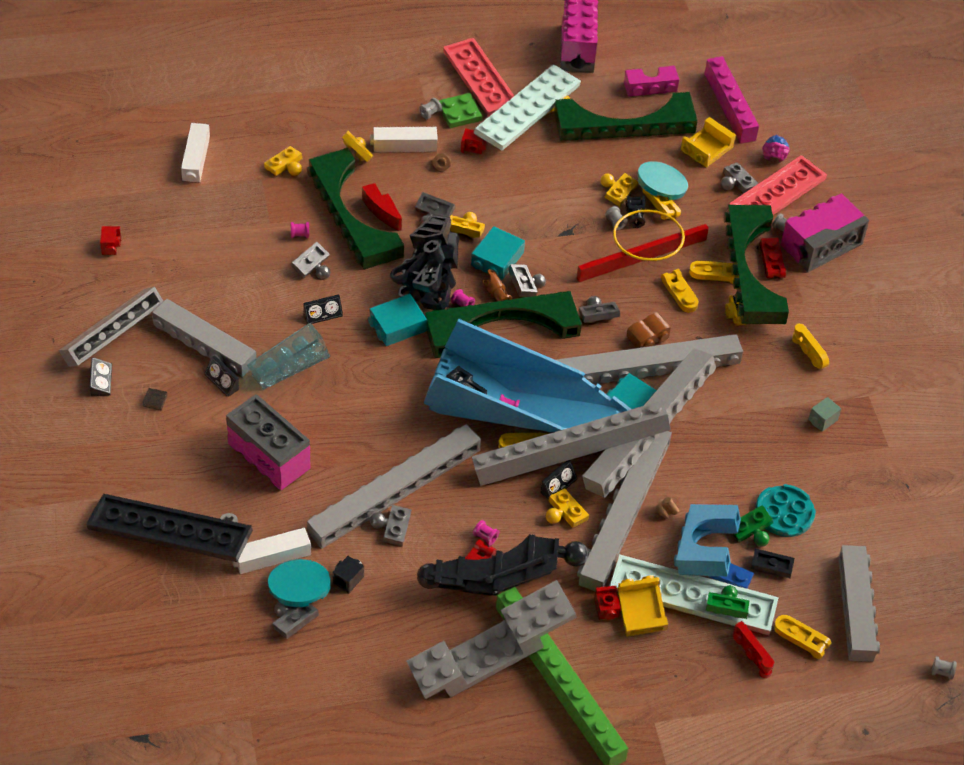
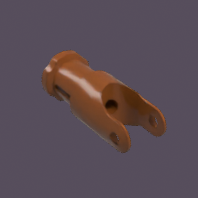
(496, 287)

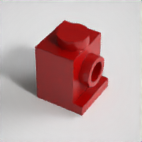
(472, 143)
(110, 239)
(607, 602)

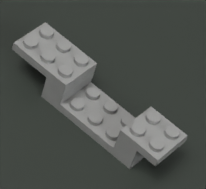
(494, 648)

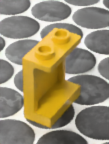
(708, 143)
(642, 606)

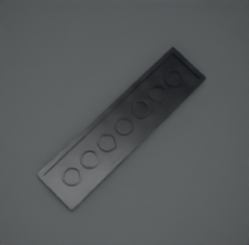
(170, 527)

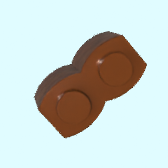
(649, 331)

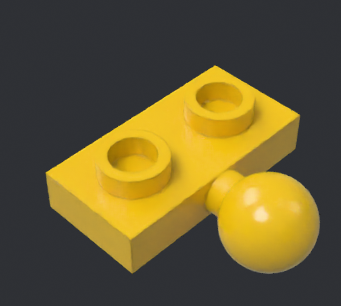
(358, 145)
(285, 160)
(618, 189)
(467, 225)
(567, 507)

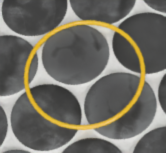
(648, 259)

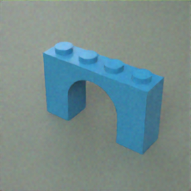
(702, 521)

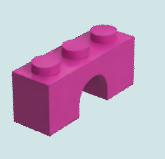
(639, 84)

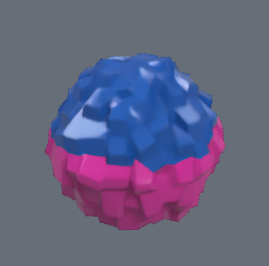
(776, 147)

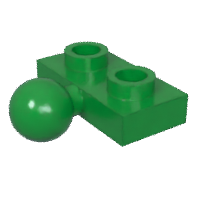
(752, 524)
(728, 603)

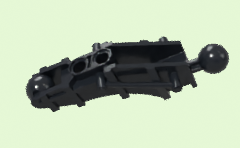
(490, 576)

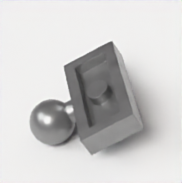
(739, 176)
(433, 206)
(311, 260)
(524, 282)
(596, 311)
(395, 525)
(293, 619)

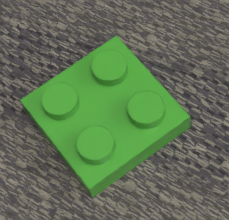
(460, 110)

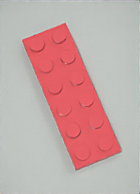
(478, 75)
(784, 185)

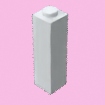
(404, 139)
(195, 152)
(274, 550)

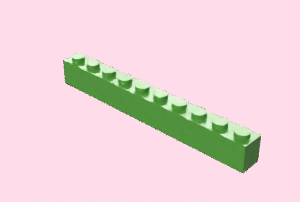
(573, 694)

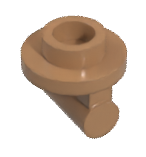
(442, 162)
(666, 507)

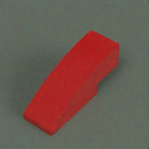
(381, 206)

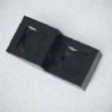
(465, 378)

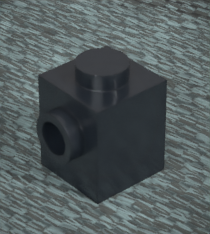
(348, 573)

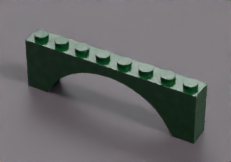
(580, 124)
(370, 245)
(755, 301)
(552, 311)

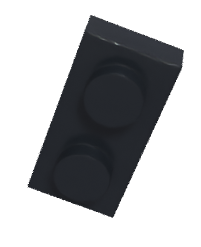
(772, 563)

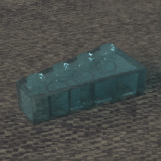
(289, 357)

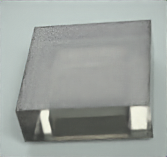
(155, 399)

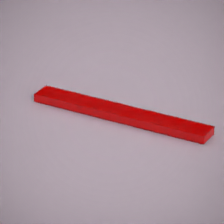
(647, 250)

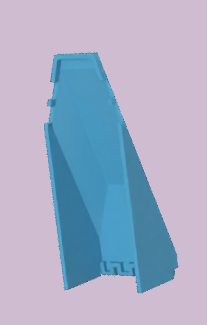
(548, 390)

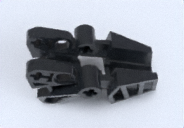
(433, 248)

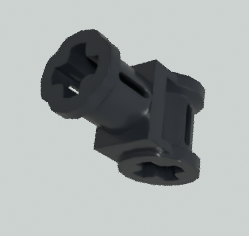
(634, 204)

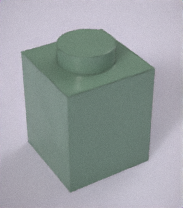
(824, 414)

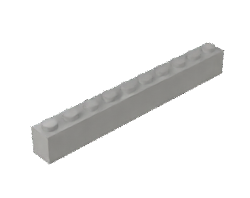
(653, 359)
(674, 393)
(571, 443)
(393, 486)
(622, 515)

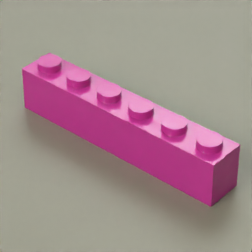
(731, 100)

